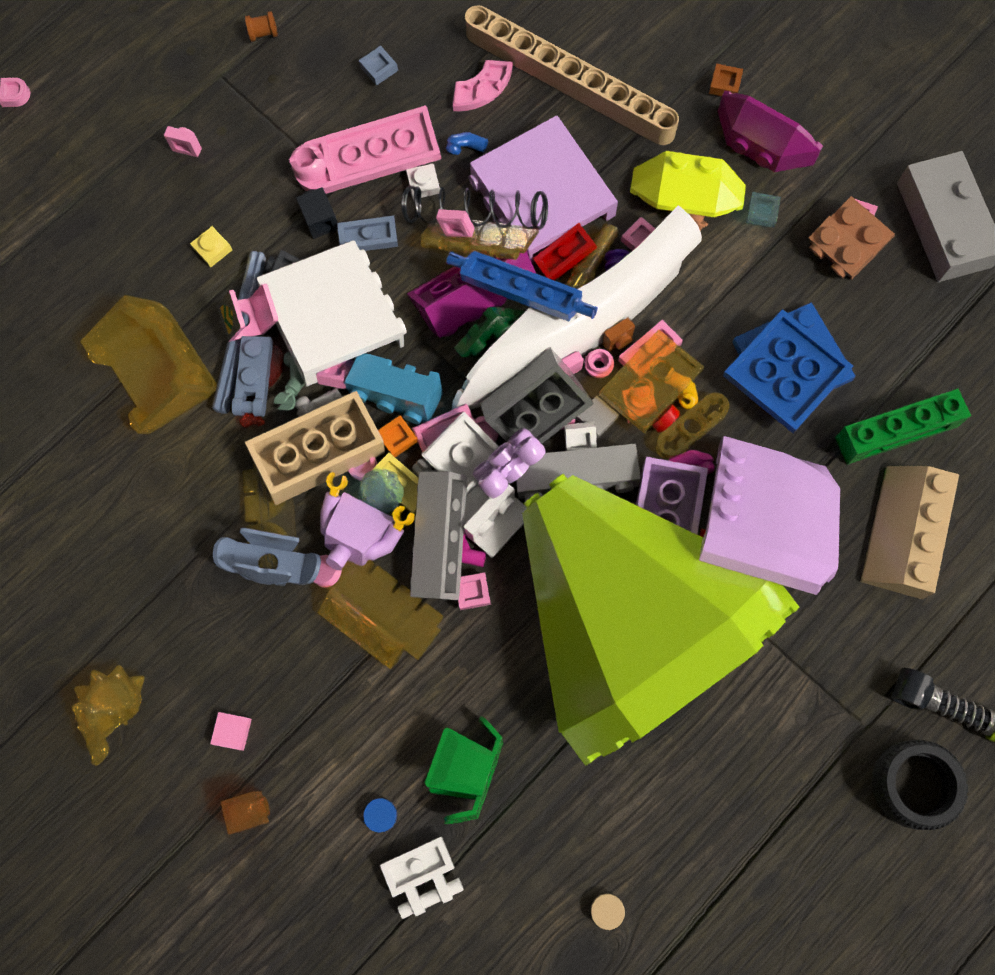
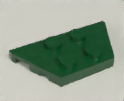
(483, 336)

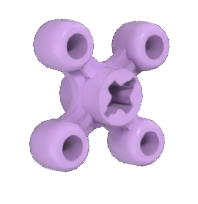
(508, 463)

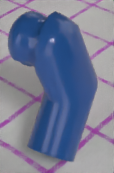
(467, 139)

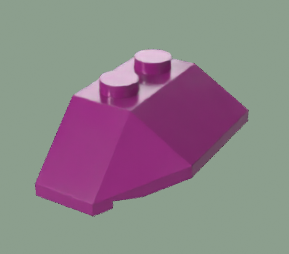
(765, 134)

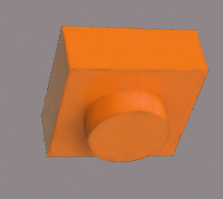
(397, 436)

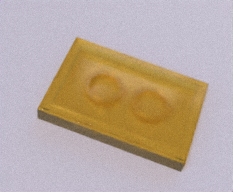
(651, 381)

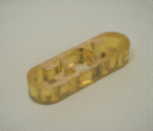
(702, 406)

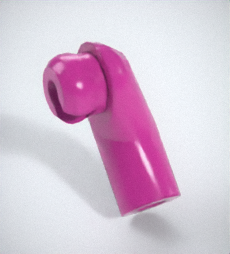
(695, 458)
(472, 556)

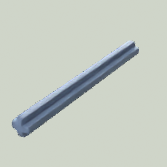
(229, 369)

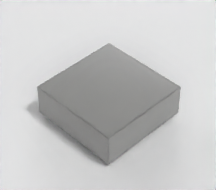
(600, 414)

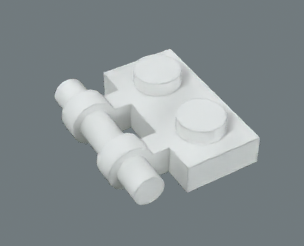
(417, 867)

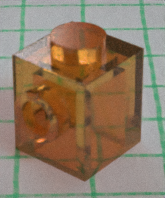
(245, 812)

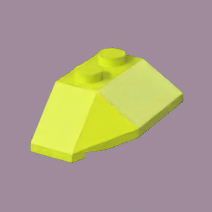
(693, 182)

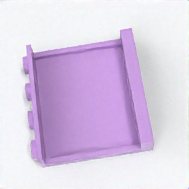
(546, 162)

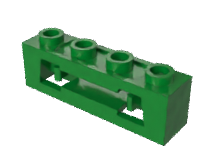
(902, 426)

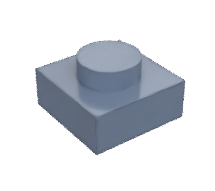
(378, 65)

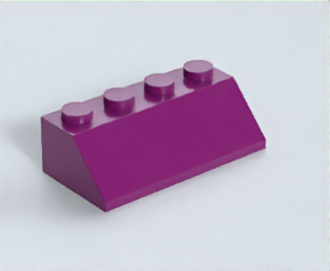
(450, 302)

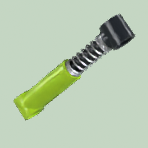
(918, 692)

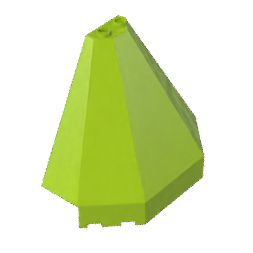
(634, 614)

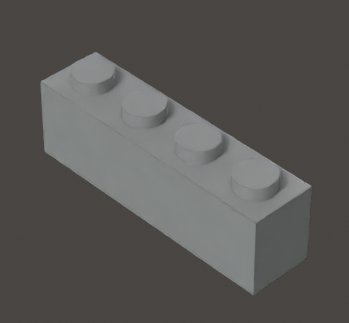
(603, 466)
(438, 535)

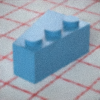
(395, 388)

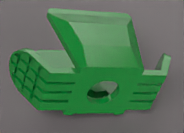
(464, 770)

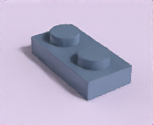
(369, 233)

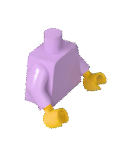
(357, 529)

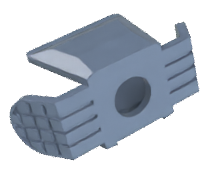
(244, 558)

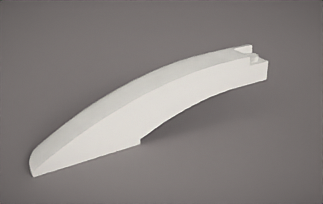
(616, 293)

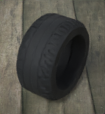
(952, 777)

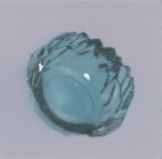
(381, 490)

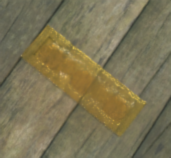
(362, 627)

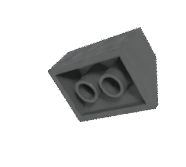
(537, 398)

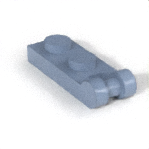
(253, 375)

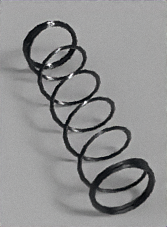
(417, 201)

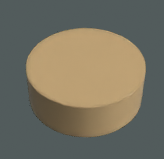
(607, 911)

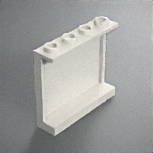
(331, 309)

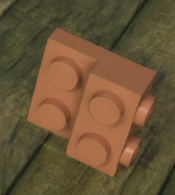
(850, 238)

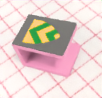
(258, 308)

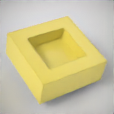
(211, 246)

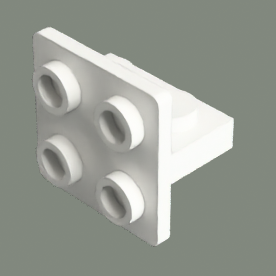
(492, 521)

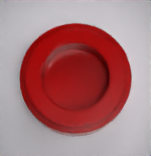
(666, 419)

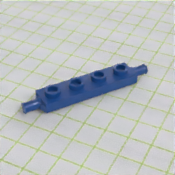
(522, 285)

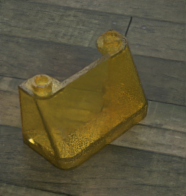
(150, 360)

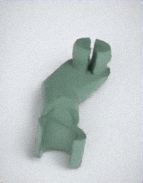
(293, 386)

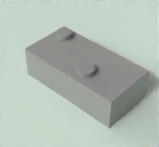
(949, 215)

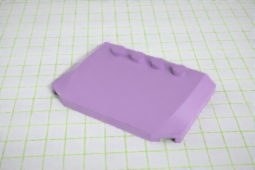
(773, 517)

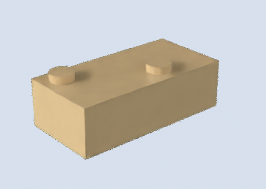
(314, 445)

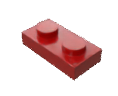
(565, 252)

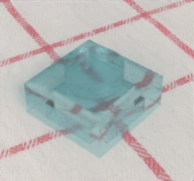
(763, 209)

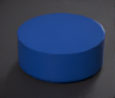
(380, 815)

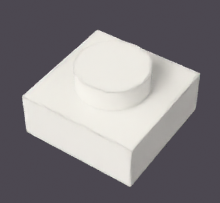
(425, 178)
(580, 436)

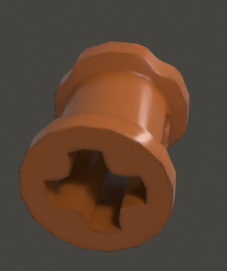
(261, 26)

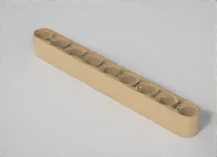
(571, 75)

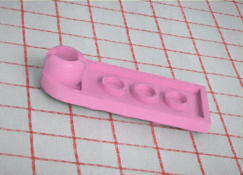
(366, 152)

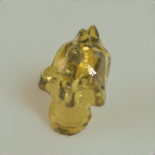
(104, 707)

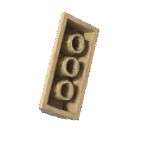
(910, 530)

